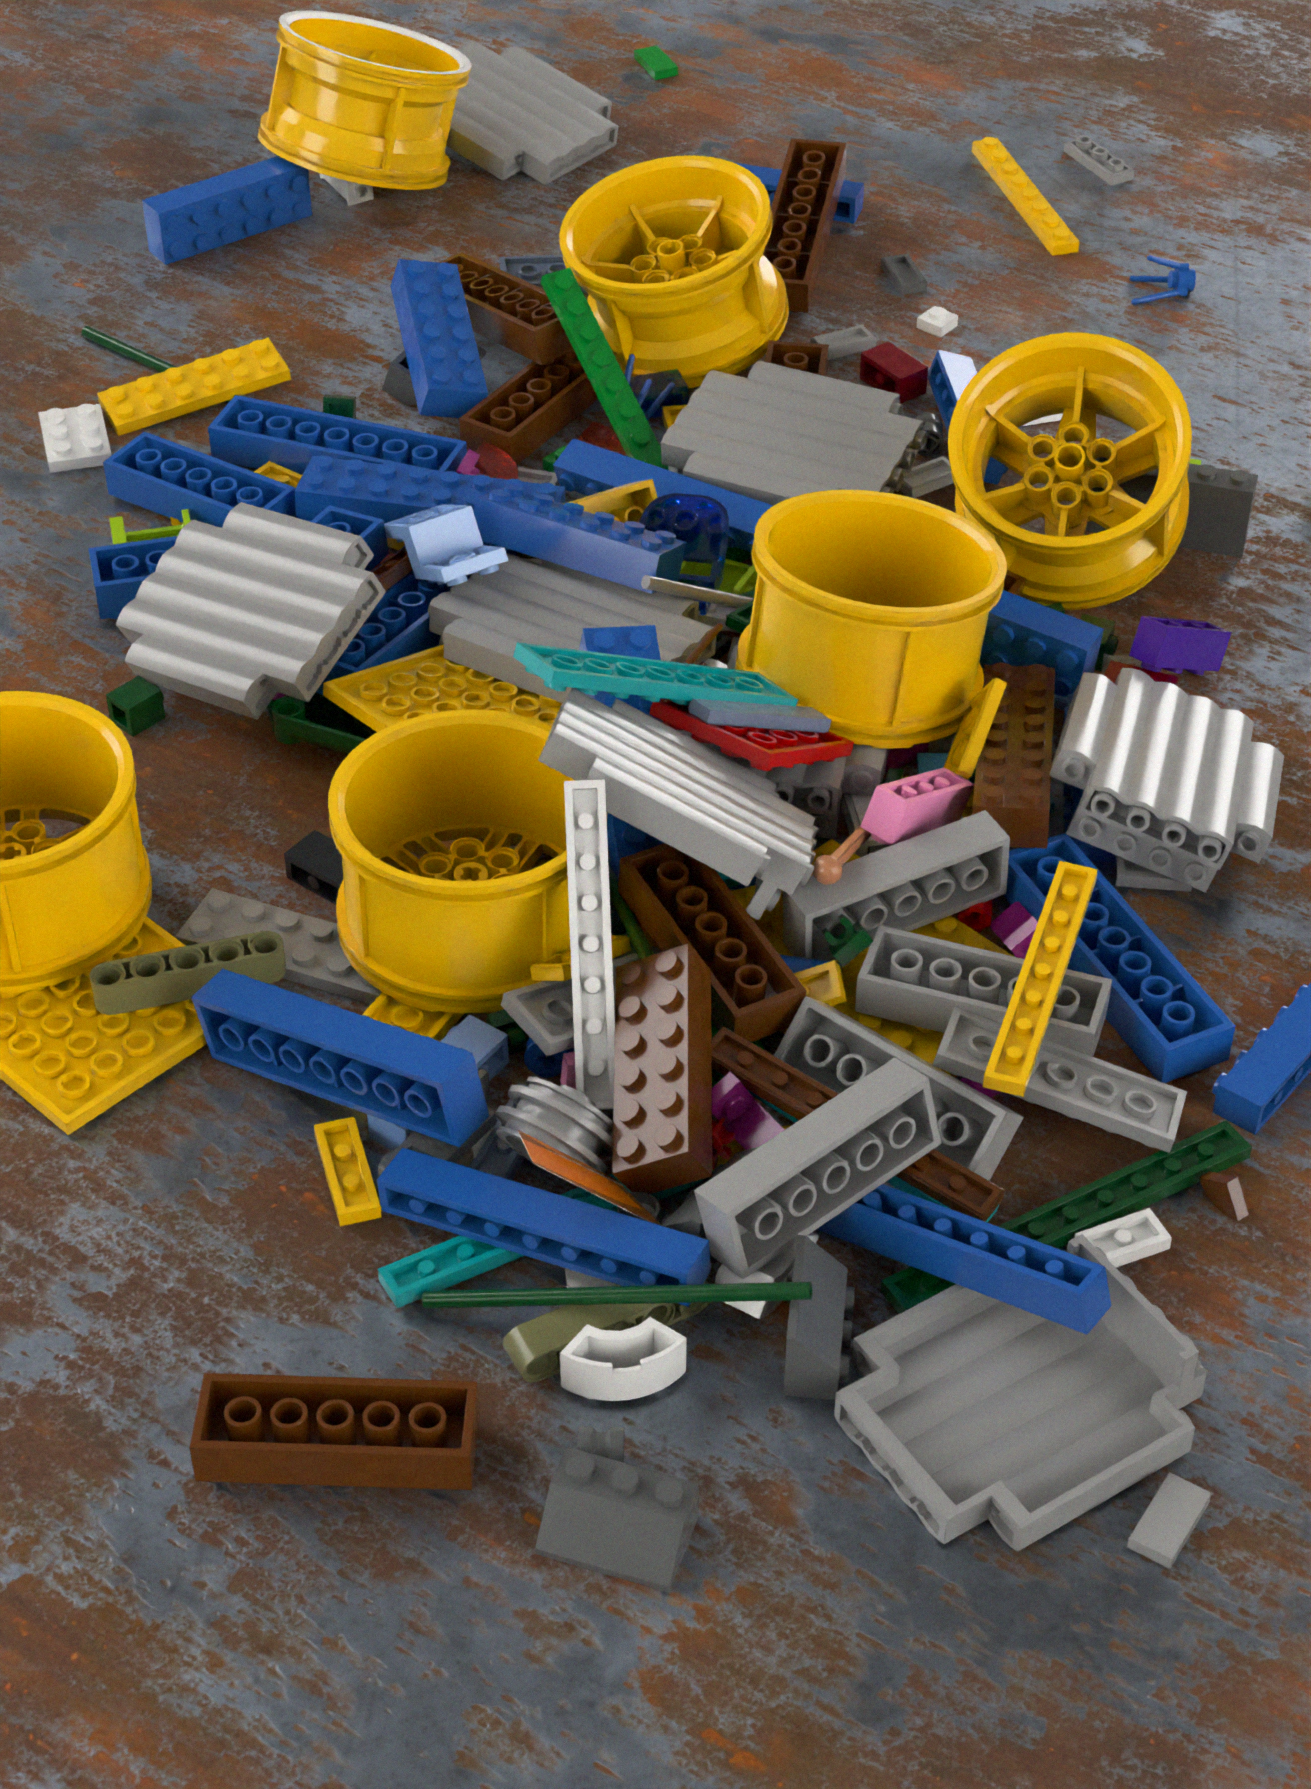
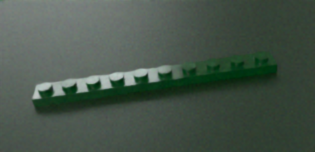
(1098, 1202)

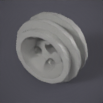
(557, 1118)

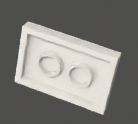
(74, 437)

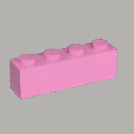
(916, 805)

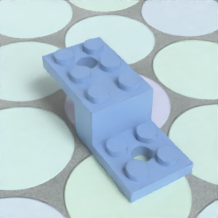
(445, 544)

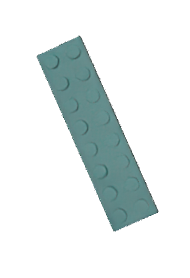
(646, 677)

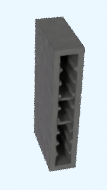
(1217, 507)

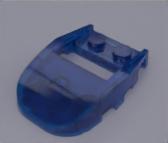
(699, 523)

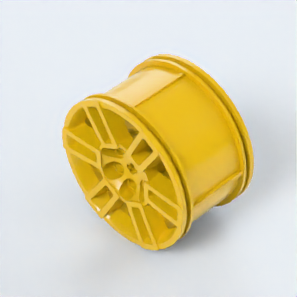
(872, 612)
(77, 894)
(465, 918)

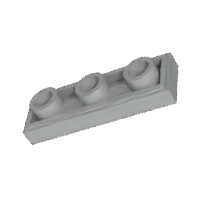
(1099, 160)

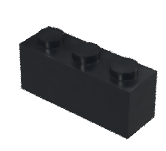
(316, 865)

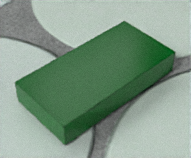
(656, 62)

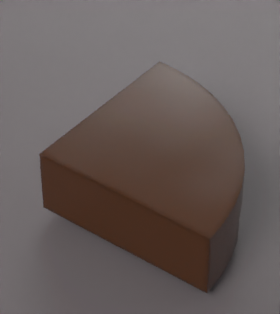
(1225, 1194)

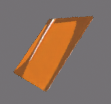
(583, 1176)

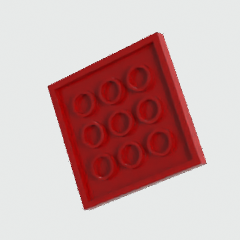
(761, 746)

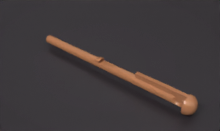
(829, 868)

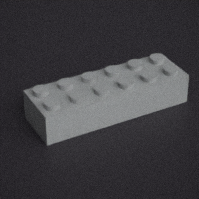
(902, 885)
(925, 977)
(844, 1051)
(818, 1167)

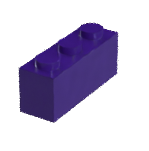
(1179, 645)

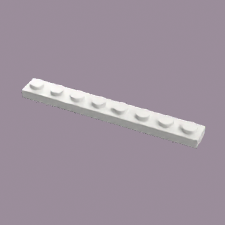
(590, 940)

